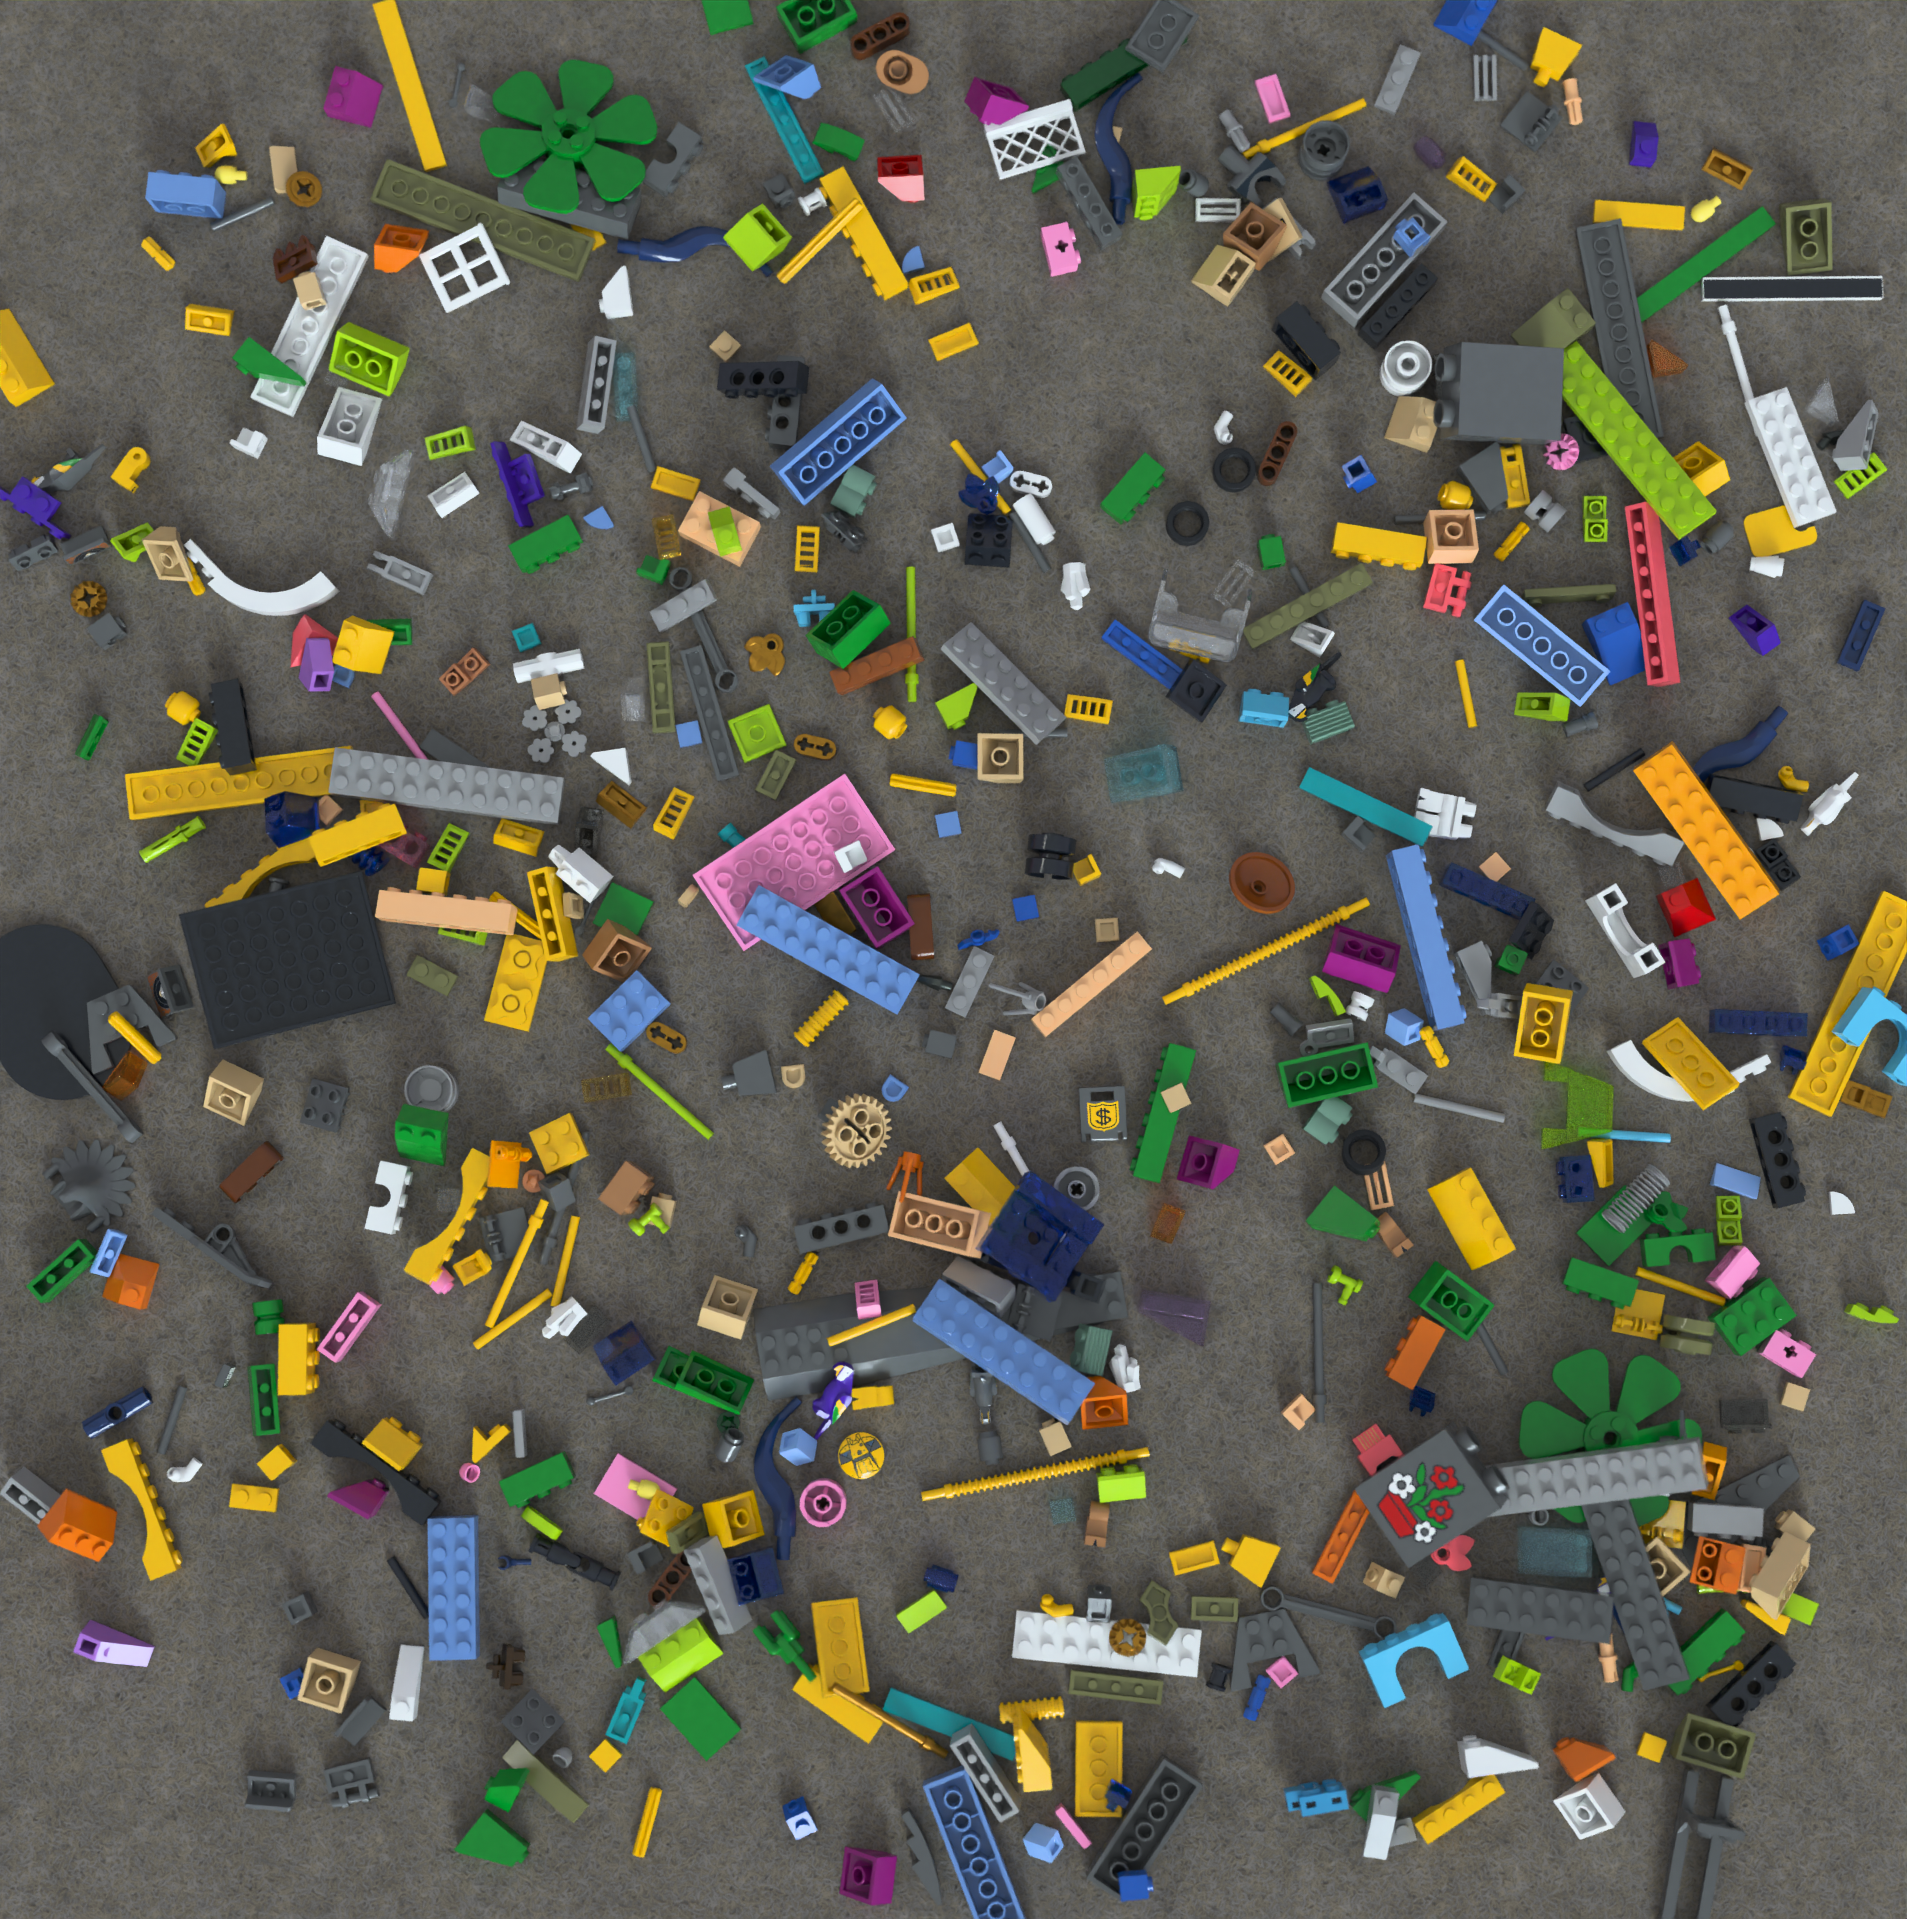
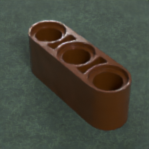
(885, 27)
(1281, 444)
(921, 932)
(246, 1175)
(665, 1584)

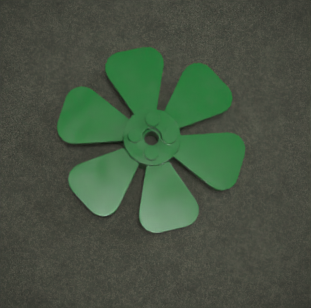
(568, 136)
(1586, 1383)

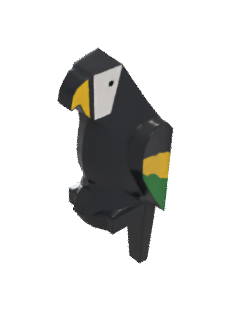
(1311, 689)

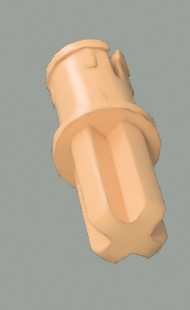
(1572, 101)

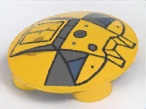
(861, 1455)

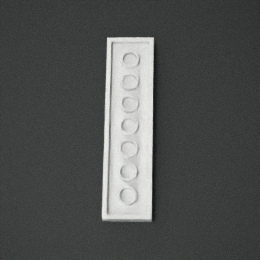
(310, 330)
(1087, 1643)

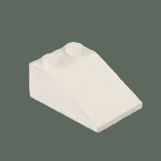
(348, 426)
(1485, 1758)

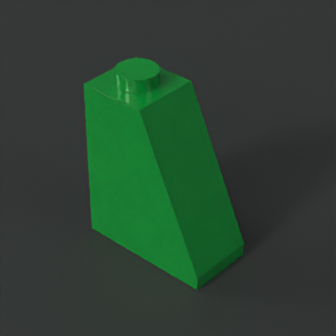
(1343, 1217)
(494, 1841)

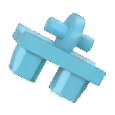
(804, 611)

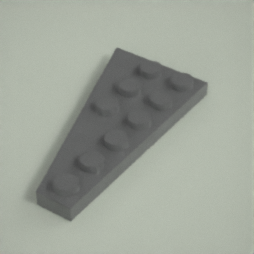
(1755, 1489)

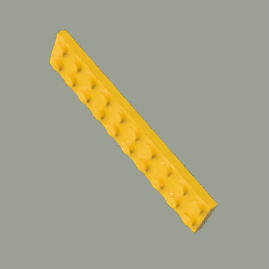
(212, 788)
(1871, 965)

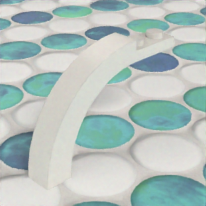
(288, 602)
(1646, 1077)

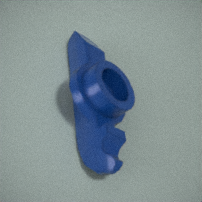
(978, 938)

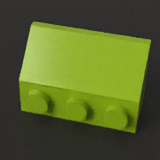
(1153, 189)
(373, 358)
(681, 1654)

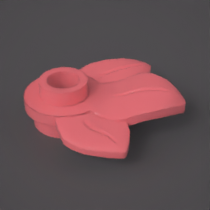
(1455, 1553)

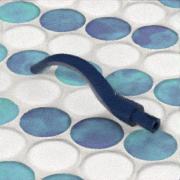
(1113, 154)
(679, 246)
(1742, 751)
(774, 1487)

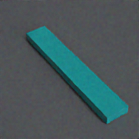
(786, 125)
(1366, 807)
(947, 1721)

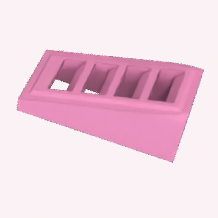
(867, 1303)

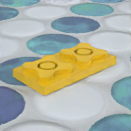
(517, 983)
(1690, 1063)
(840, 1646)
(1096, 1763)

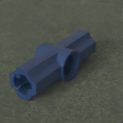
(105, 1418)

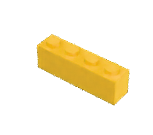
(1378, 545)
(357, 835)
(548, 903)
(838, 1708)

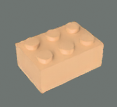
(697, 527)

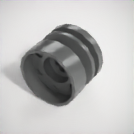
(1330, 140)

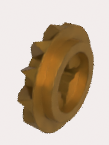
(304, 179)
(97, 603)
(1129, 1626)

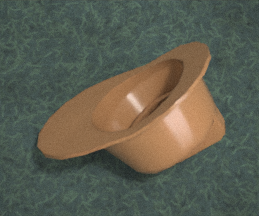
(902, 71)

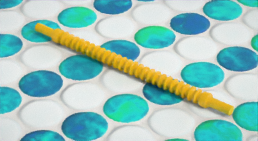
(1343, 913)
(949, 1491)

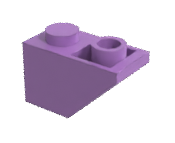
(317, 665)

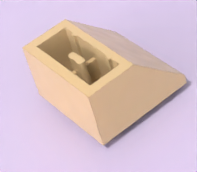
(1224, 274)

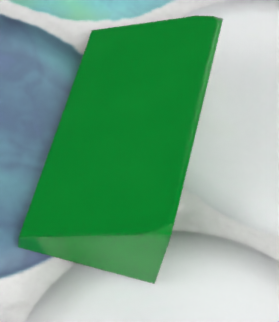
(401, 627)
(91, 737)

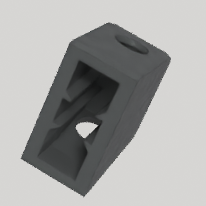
(751, 1076)

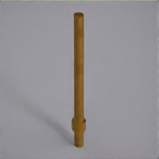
(925, 1742)

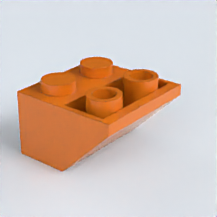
(1717, 1565)

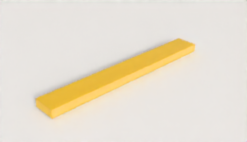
(409, 85)

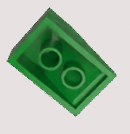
(422, 1134)
(1451, 1301)

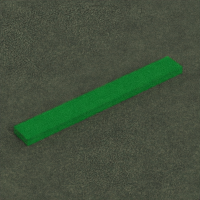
(1704, 263)

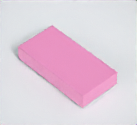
(1272, 98)
(1072, 1826)

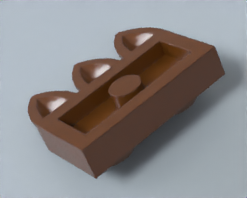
(294, 260)

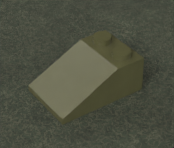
(1806, 235)
(1556, 324)

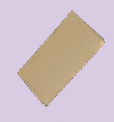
(283, 166)

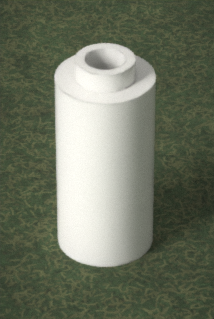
(1034, 519)

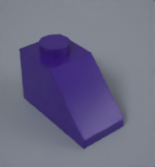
(1643, 144)
(1756, 630)

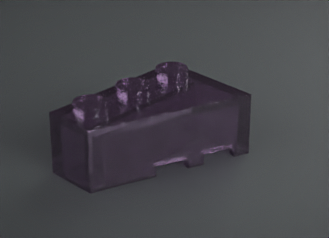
(1178, 1313)

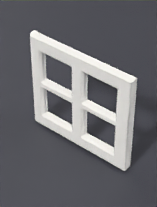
(464, 268)

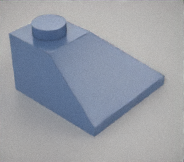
(791, 77)

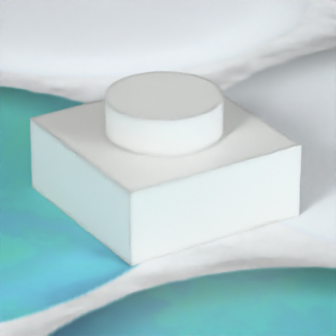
(945, 537)

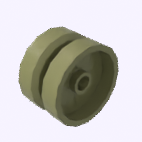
(1687, 1335)

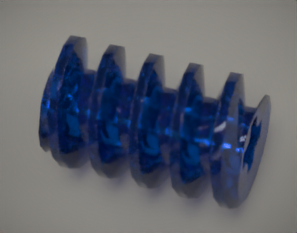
(370, 860)

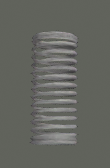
(1616, 1221)

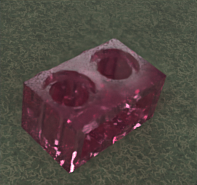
(400, 847)

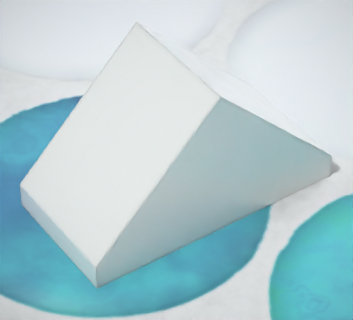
(1312, 637)
(616, 762)

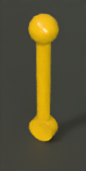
(1738, 1665)

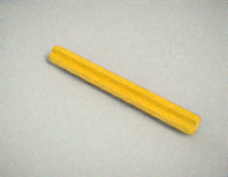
(819, 240)

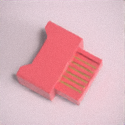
(1375, 1448)

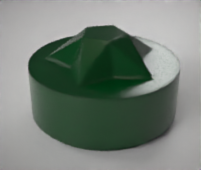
(726, 1420)

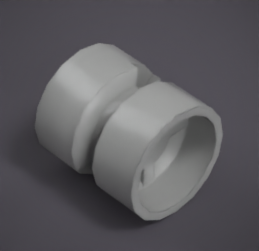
(1553, 514)

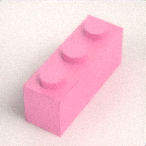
(349, 1327)

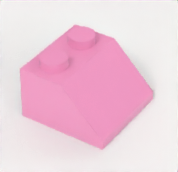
(1733, 1272)

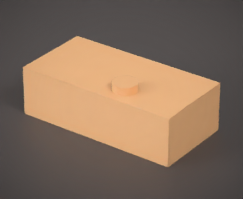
(939, 1224)

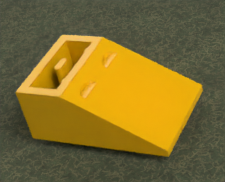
(1031, 1754)

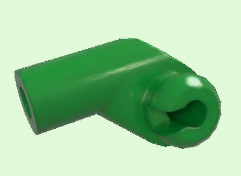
(1628, 1676)

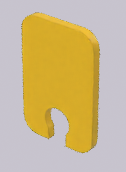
(1773, 533)

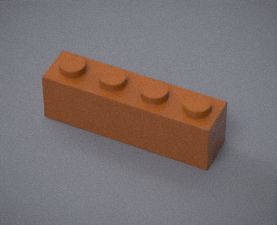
(877, 666)

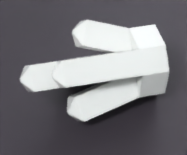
(1075, 583)
(563, 1318)
(1125, 1369)

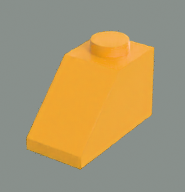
(1715, 1461)

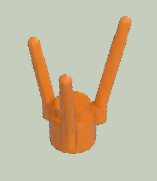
(909, 1164)

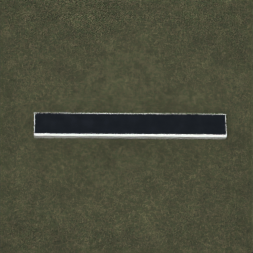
(1792, 288)

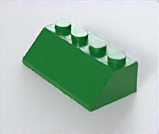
(1326, 1075)

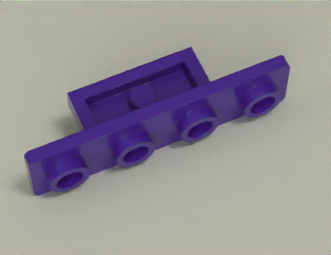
(519, 481)
(36, 502)

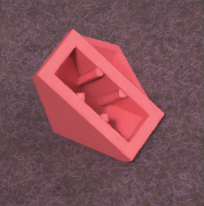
(308, 629)

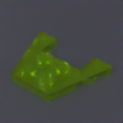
(1587, 1108)

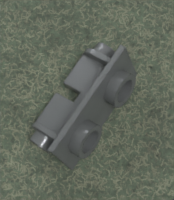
(24, 556)

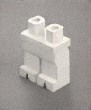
(1448, 814)

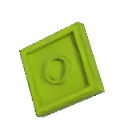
(757, 733)

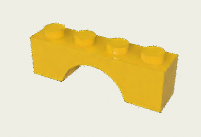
(1446, 1815)

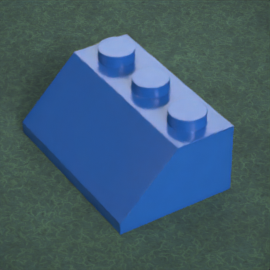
(1464, 18)

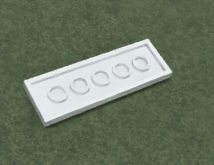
(1790, 457)

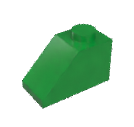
(505, 1787)

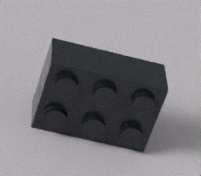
(1306, 340)

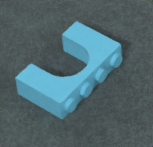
(1861, 1016)
(1382, 1657)

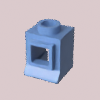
(1407, 244)

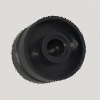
(1051, 849)

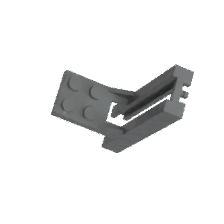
(1718, 1829)

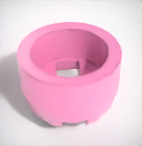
(469, 1472)

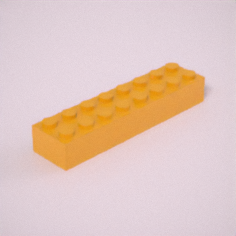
(1706, 830)

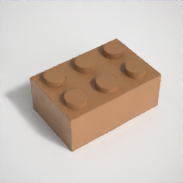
(627, 1188)

